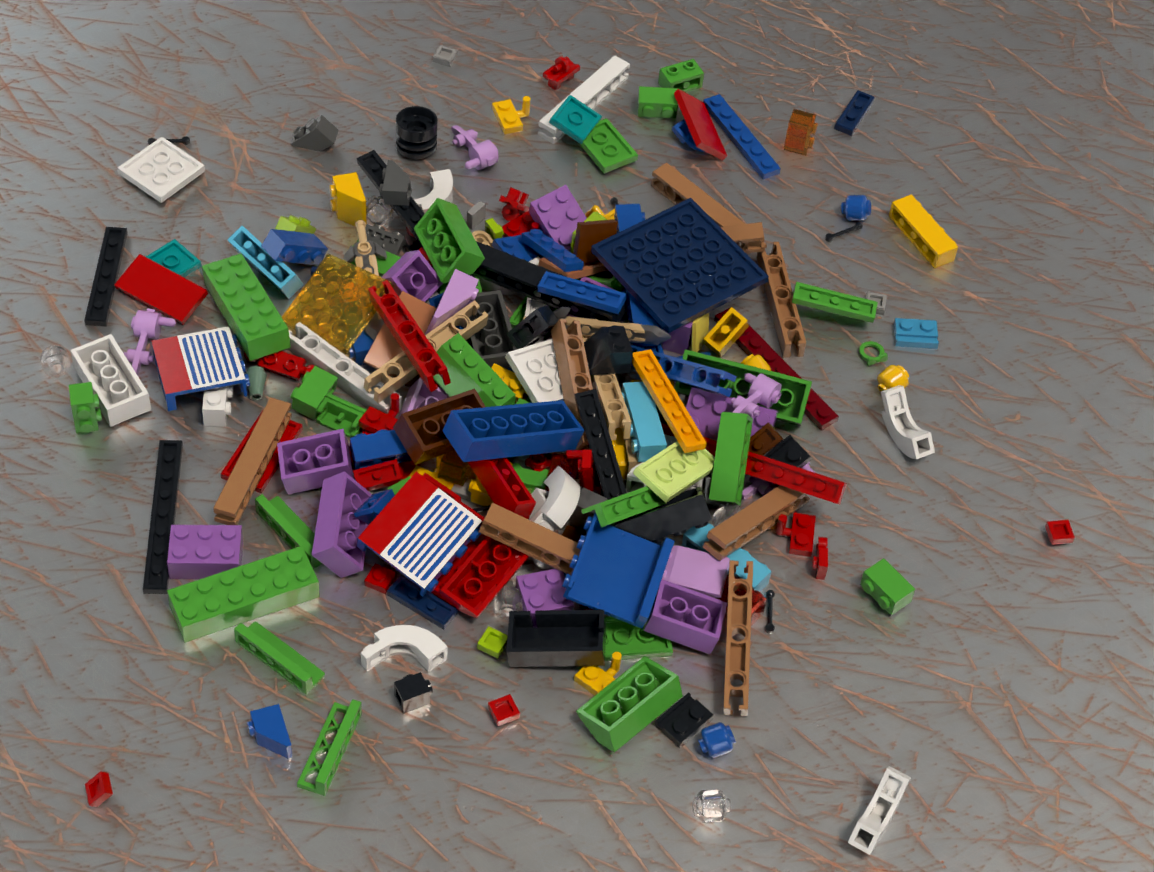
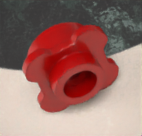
(538, 462)

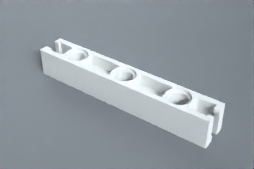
(590, 93)
(349, 374)

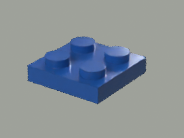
(515, 247)

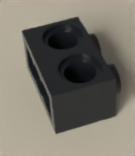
(533, 327)

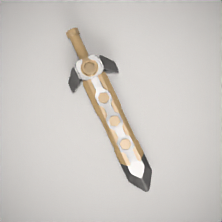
(365, 258)
(636, 332)

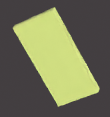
(674, 471)

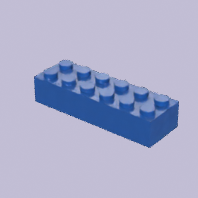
(512, 430)

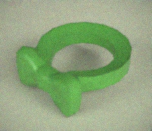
(883, 357)

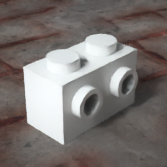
(217, 406)

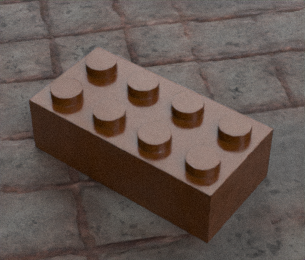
(423, 427)

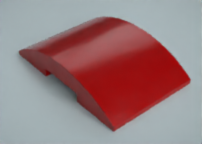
(479, 572)

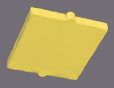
(700, 329)

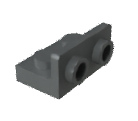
(388, 241)

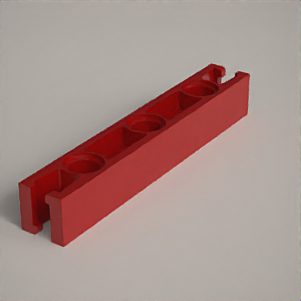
(409, 336)

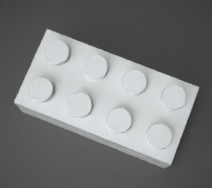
(112, 378)

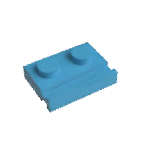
(916, 333)

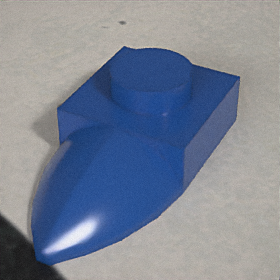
(683, 134)

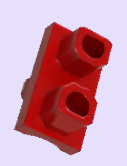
(562, 71)
(514, 202)

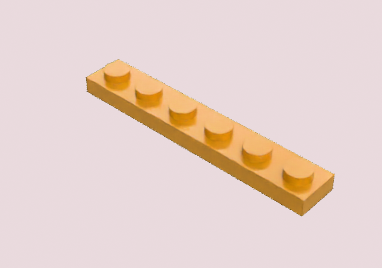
(668, 401)

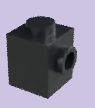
(412, 692)

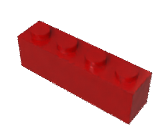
(504, 485)

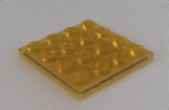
(336, 302)

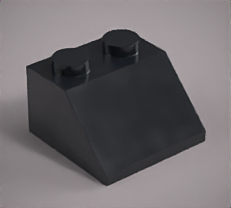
(609, 351)

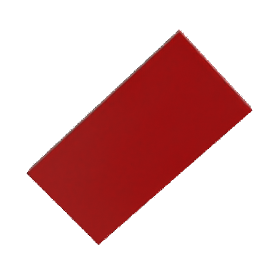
(700, 124)
(161, 289)
(291, 432)

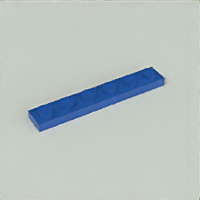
(741, 137)

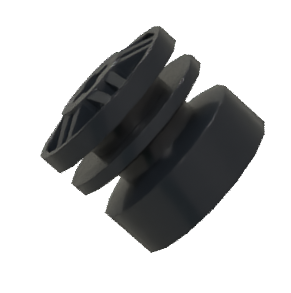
(416, 132)

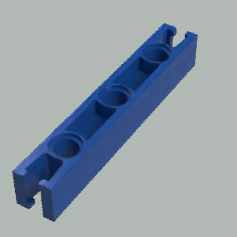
(691, 373)

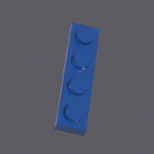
(552, 250)
(582, 292)

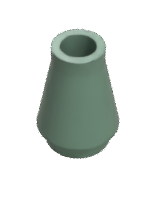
(257, 382)

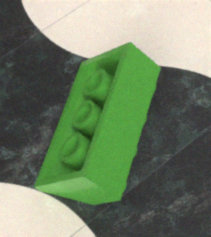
(448, 240)
(471, 372)
(630, 703)

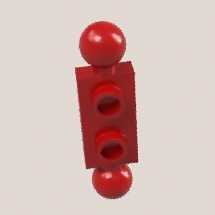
(283, 364)

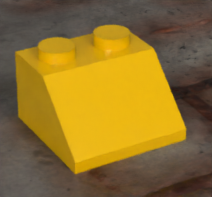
(348, 198)

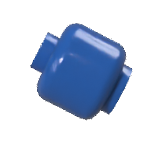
(856, 208)
(717, 740)

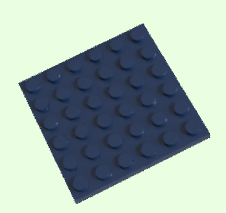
(679, 264)

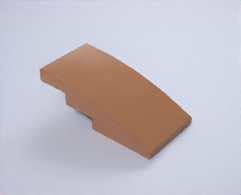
(385, 345)

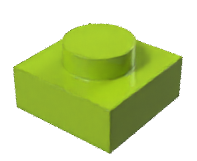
(493, 229)
(492, 642)

